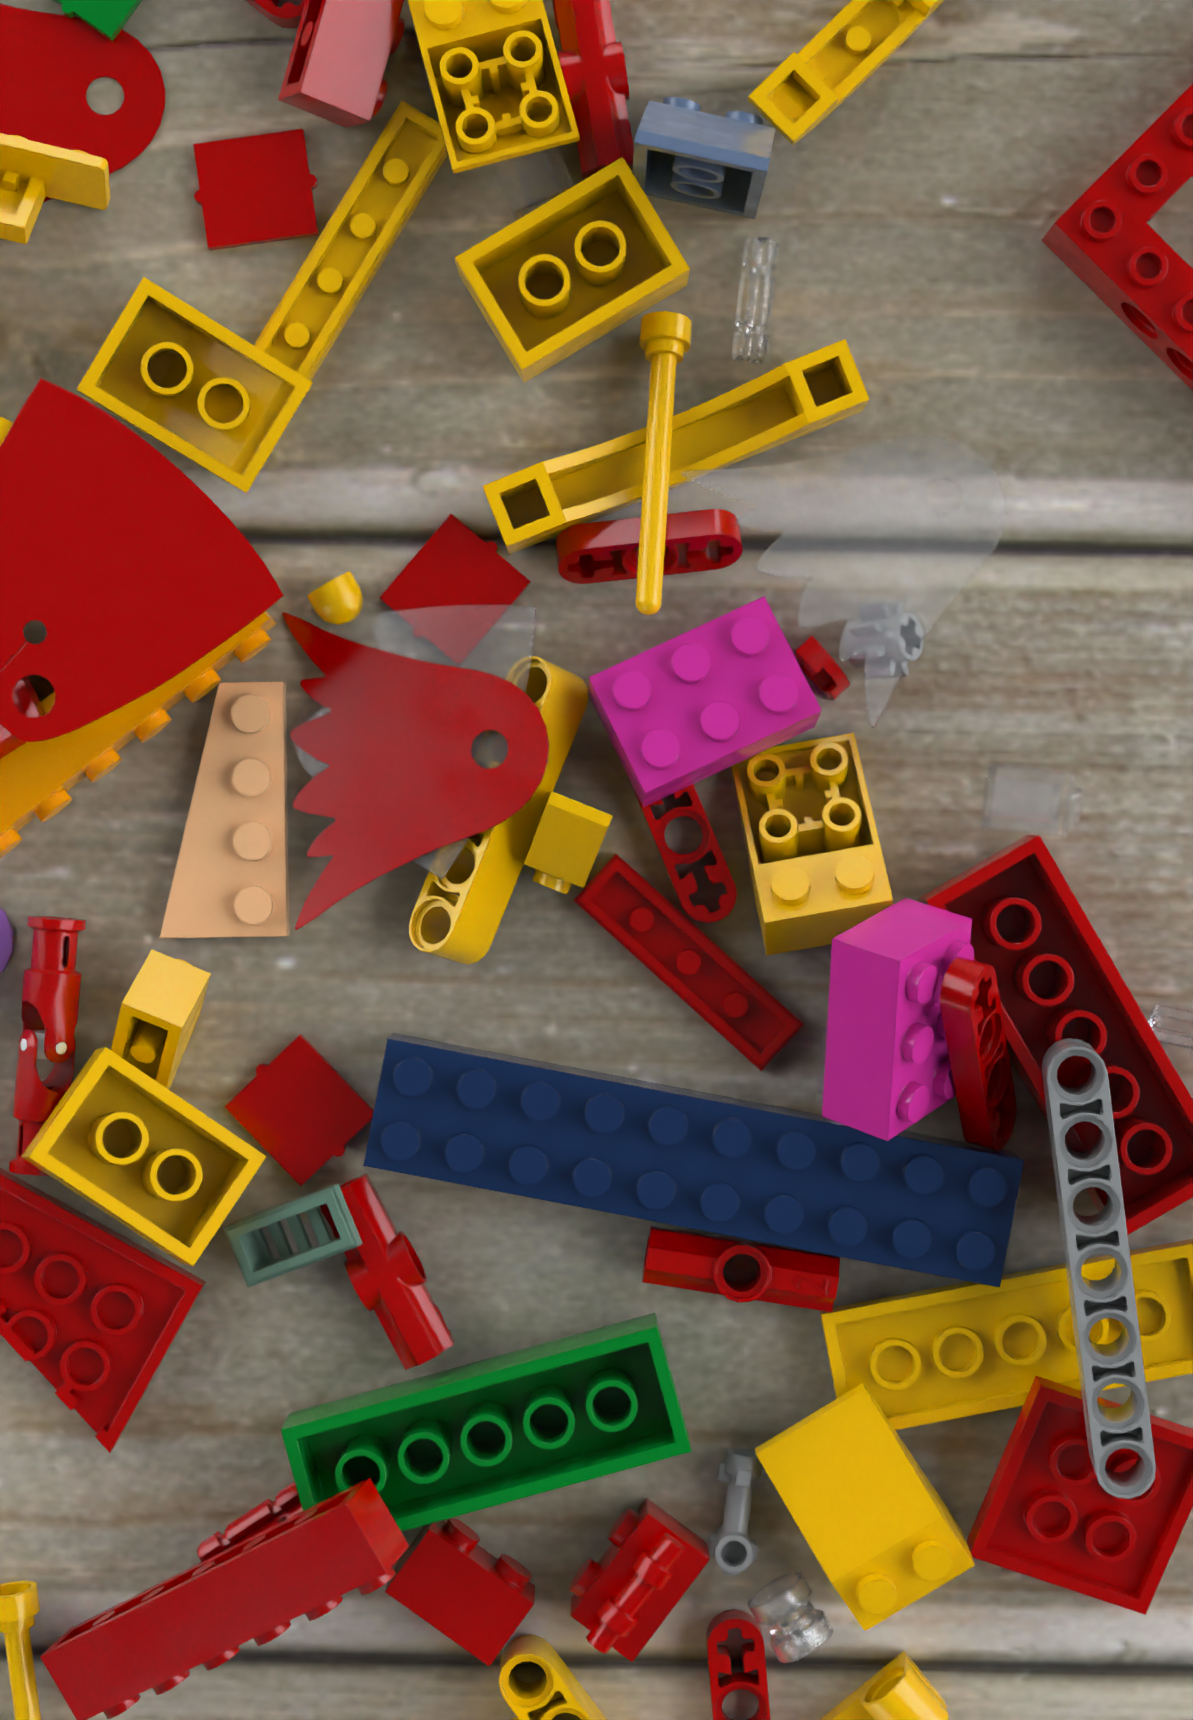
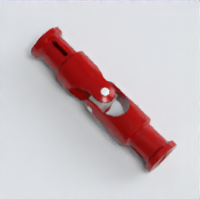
(49, 1025)

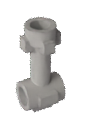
(731, 1541)

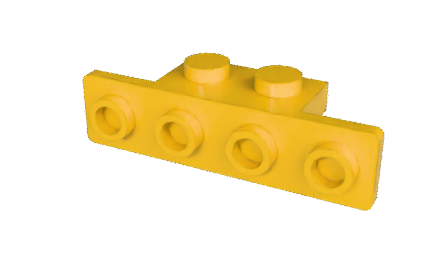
(39, 171)

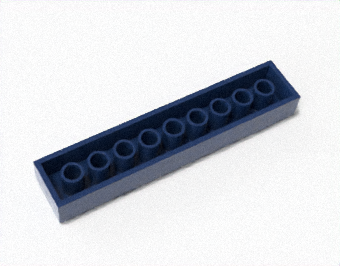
(692, 1159)

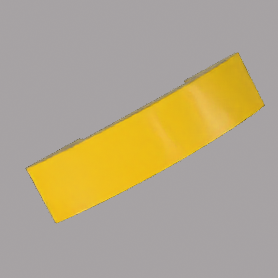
(836, 63)

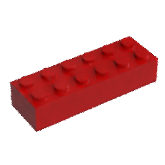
(1063, 986)

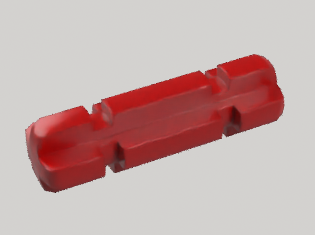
(253, 1522)

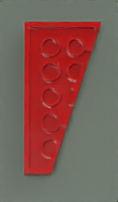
(86, 1305)

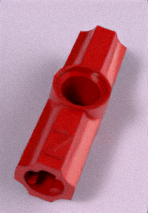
(595, 82)
(782, 1275)
(391, 1278)

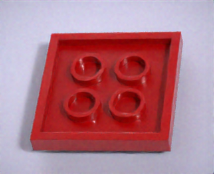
(1058, 1522)

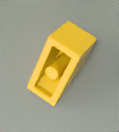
(566, 843)
(160, 1015)

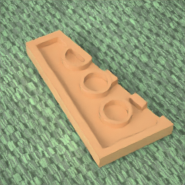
(236, 833)

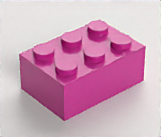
(703, 701)
(885, 1018)

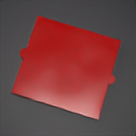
(256, 189)
(455, 570)
(300, 1110)

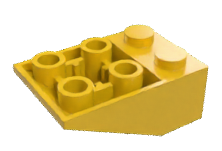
(493, 78)
(810, 842)

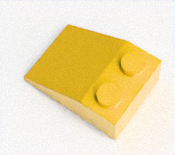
(194, 385)
(865, 1507)

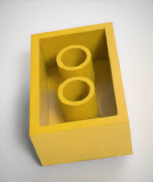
(573, 269)
(144, 1156)

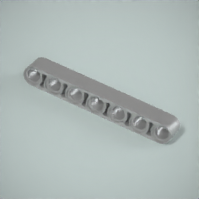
(1105, 1298)

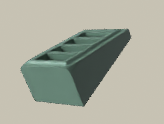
(253, 1250)

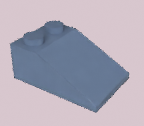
(702, 156)

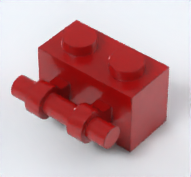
(636, 1579)

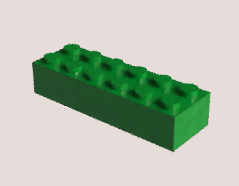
(497, 1426)

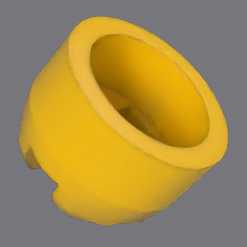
(338, 599)

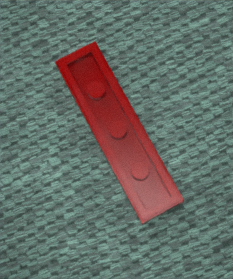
(688, 962)

